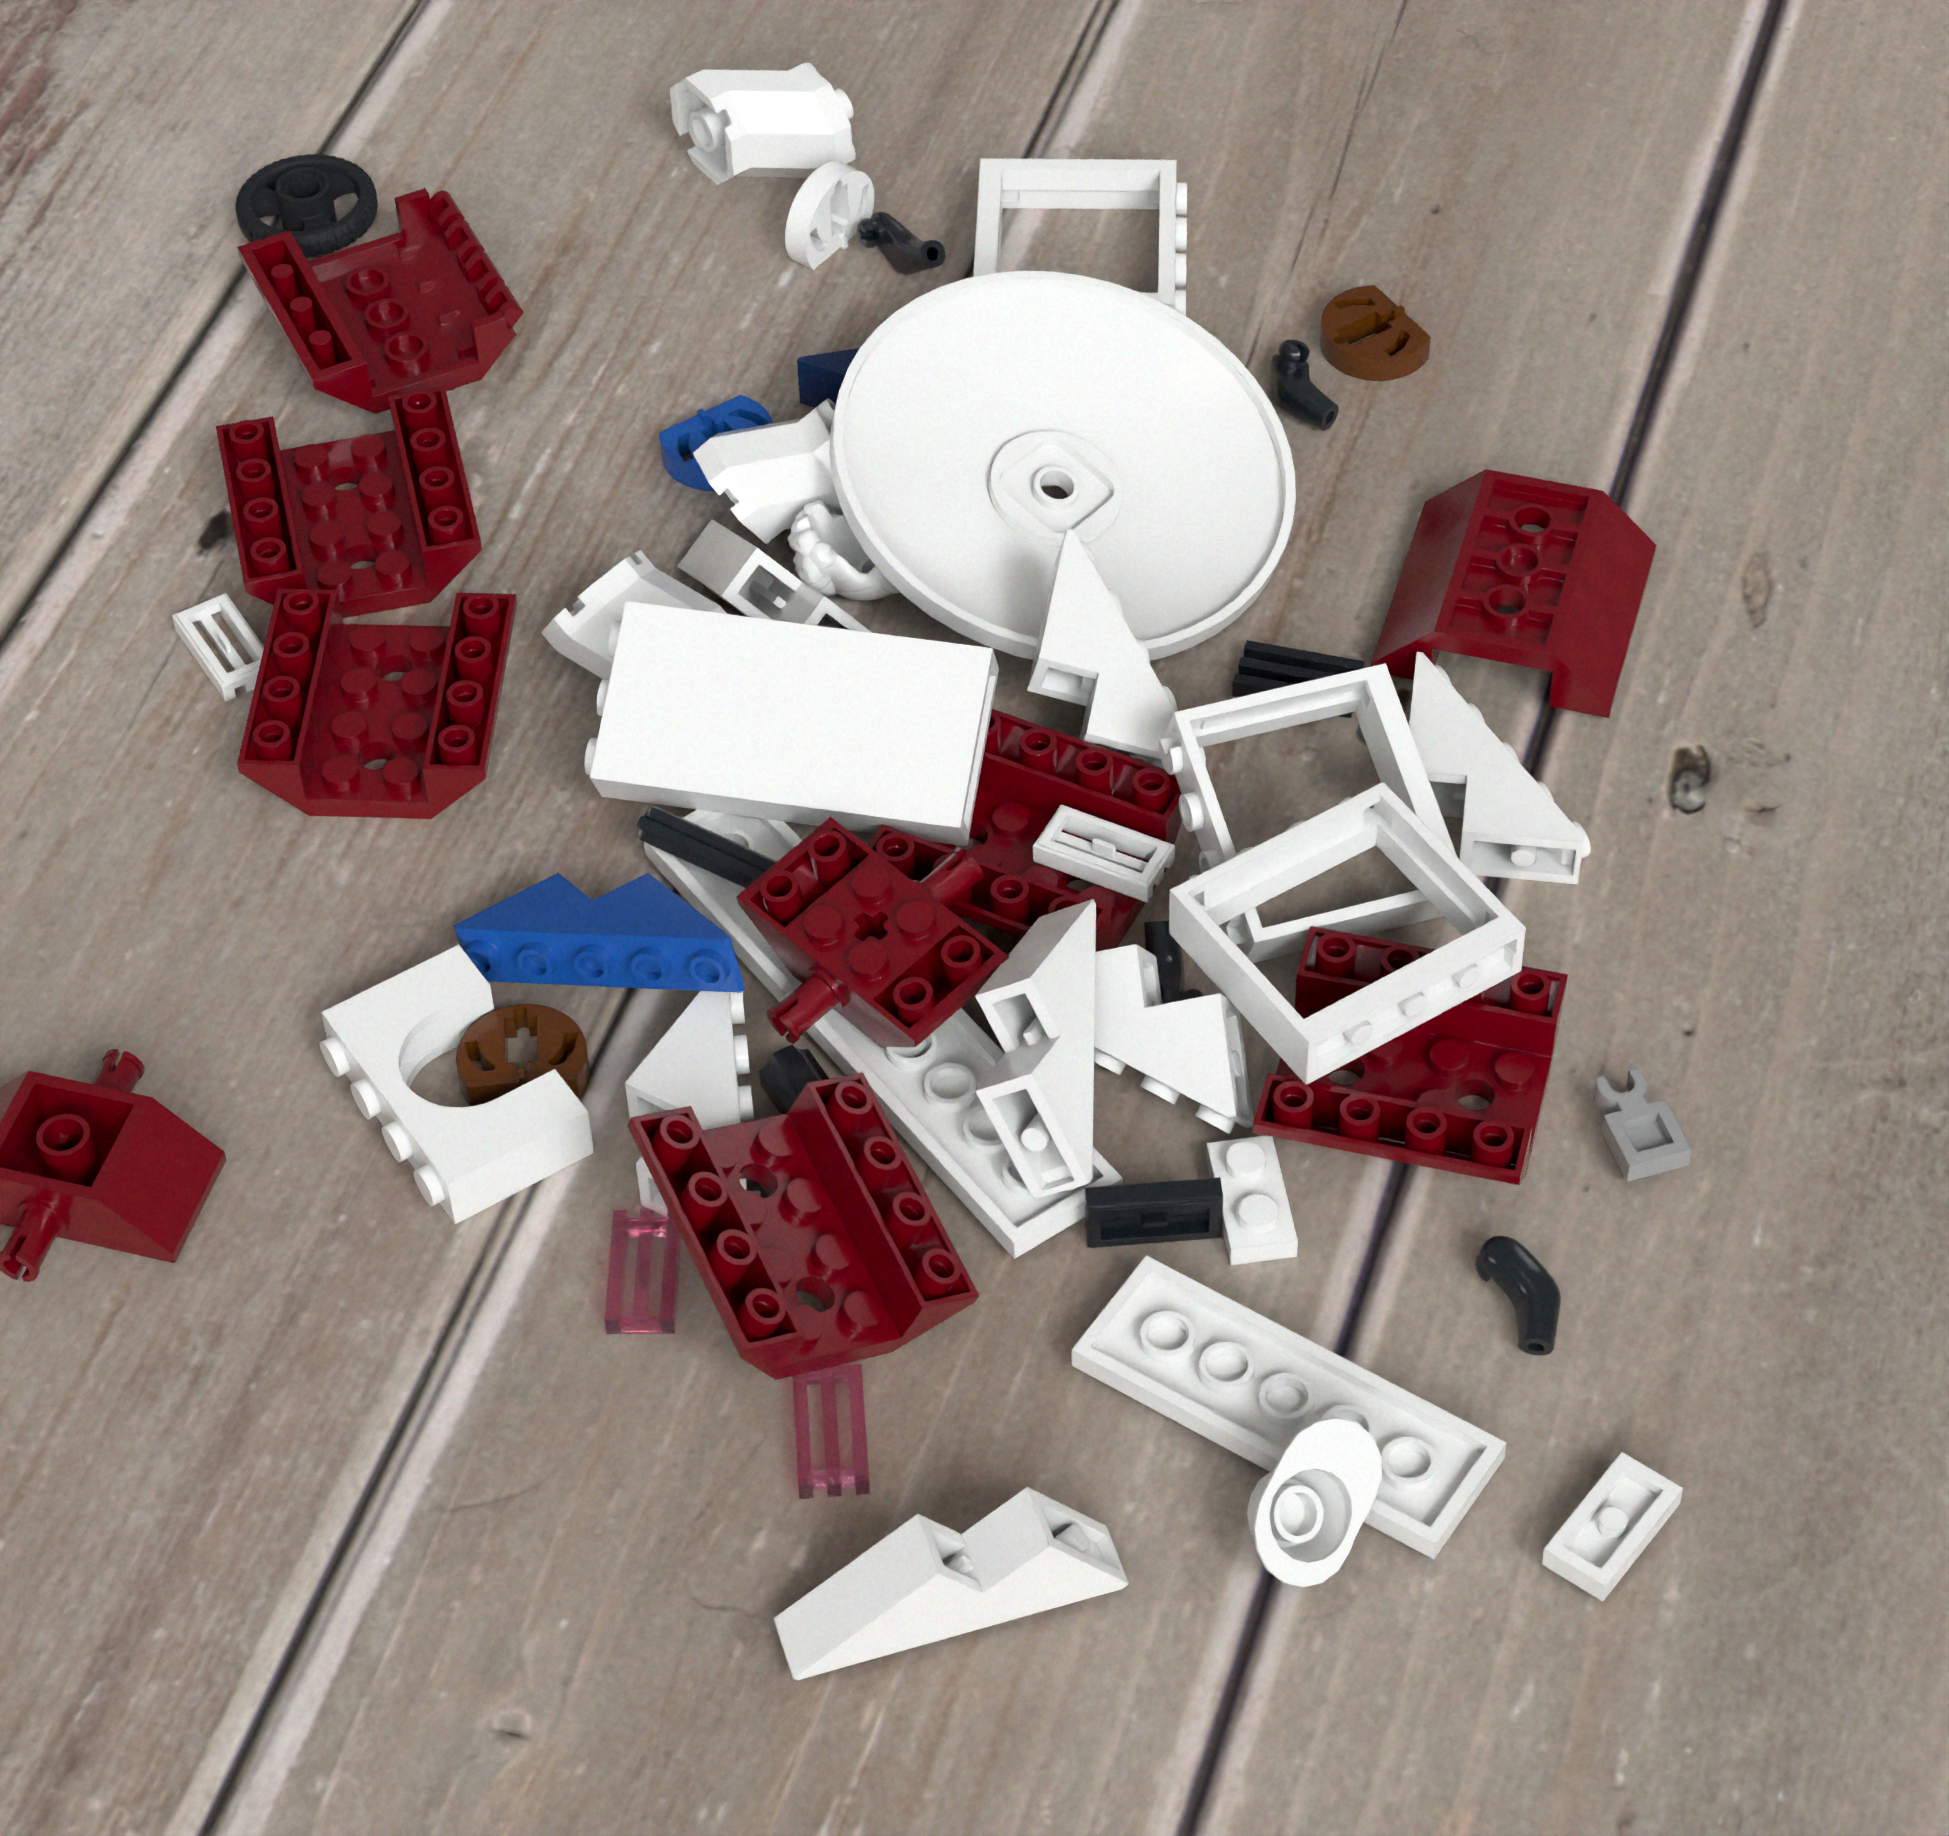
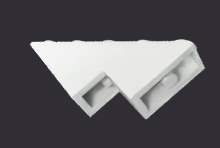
(757, 583)
(1096, 661)
(1507, 816)
(1045, 1023)
(1179, 1045)
(695, 1068)
(942, 1583)

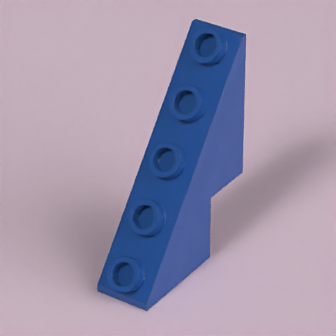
(623, 939)

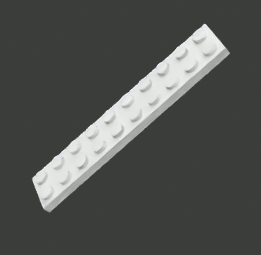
(921, 1089)

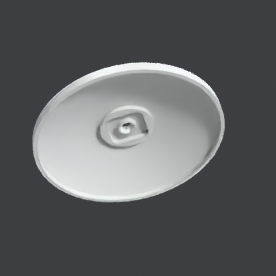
(1076, 387)

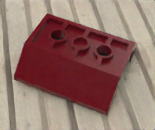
(403, 515)
(1571, 582)
(329, 712)
(1020, 788)
(1411, 1086)
(836, 1223)

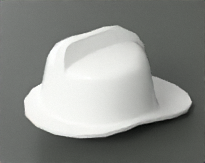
(1315, 1501)

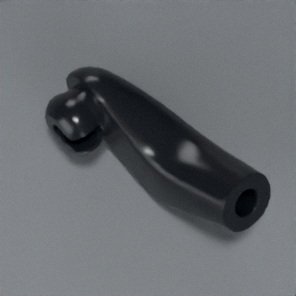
(899, 245)
(1295, 390)
(1169, 962)
(1529, 1289)

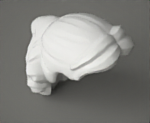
(832, 558)

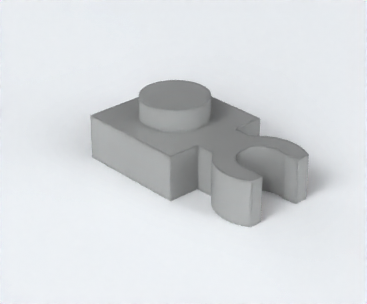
(1640, 1134)

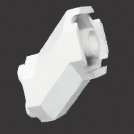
(762, 122)
(773, 470)
(586, 629)

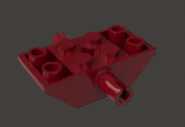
(869, 938)
(97, 1167)

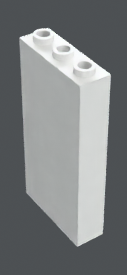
(793, 722)

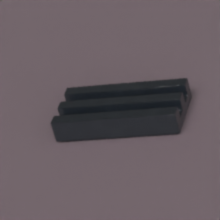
(1287, 666)
(1153, 1212)

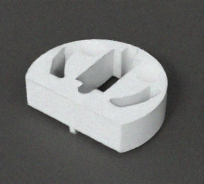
(827, 212)

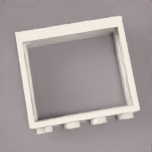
(1087, 186)
(1395, 758)
(1388, 1007)

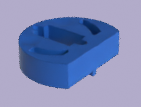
(694, 432)

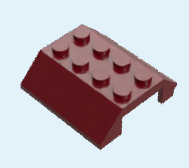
(390, 311)

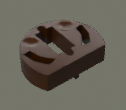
(1391, 354)
(488, 1043)

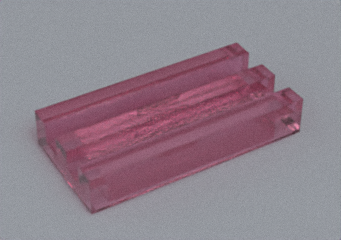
(645, 1229)
(833, 1477)

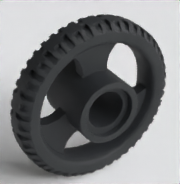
(304, 195)

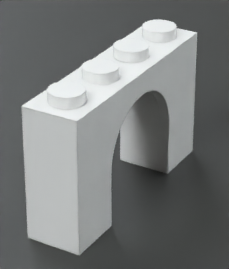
(458, 1153)

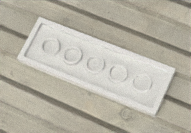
(1262, 1384)

